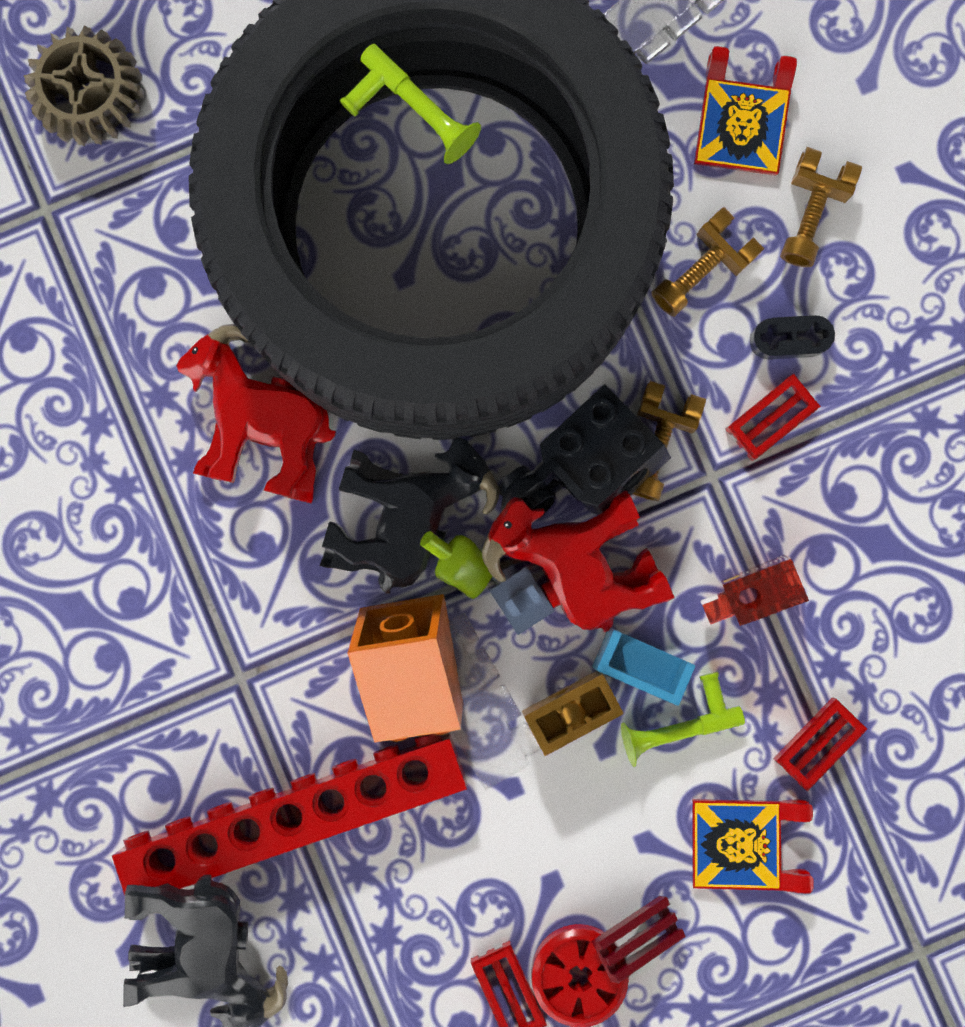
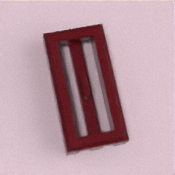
(646, 954)

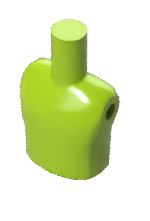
(458, 563)

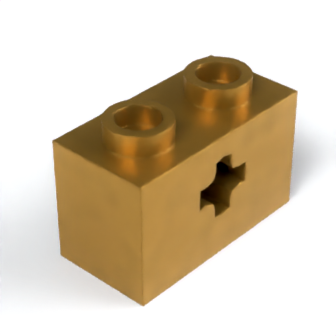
(572, 712)

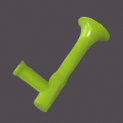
(454, 135)
(718, 719)

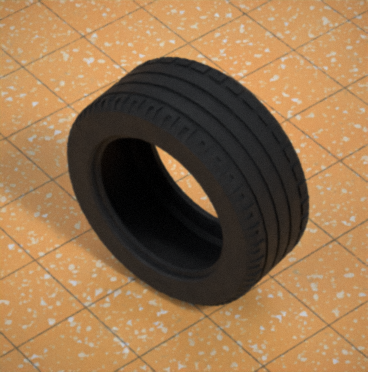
(282, 103)

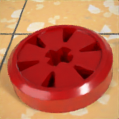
(552, 976)

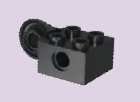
(591, 455)

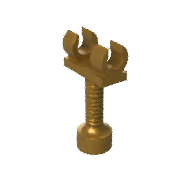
(801, 249)
(671, 295)
(666, 421)

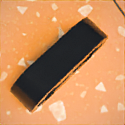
(791, 328)

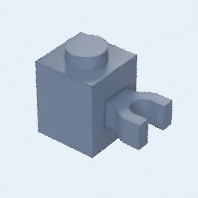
(521, 599)

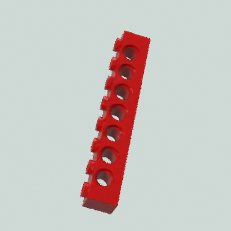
(139, 861)

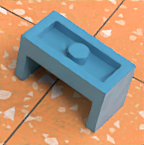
(643, 666)

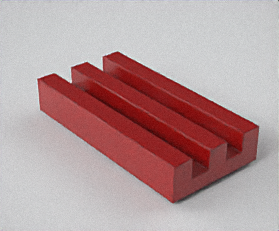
(744, 440)
(808, 731)
(493, 957)

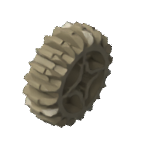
(66, 69)

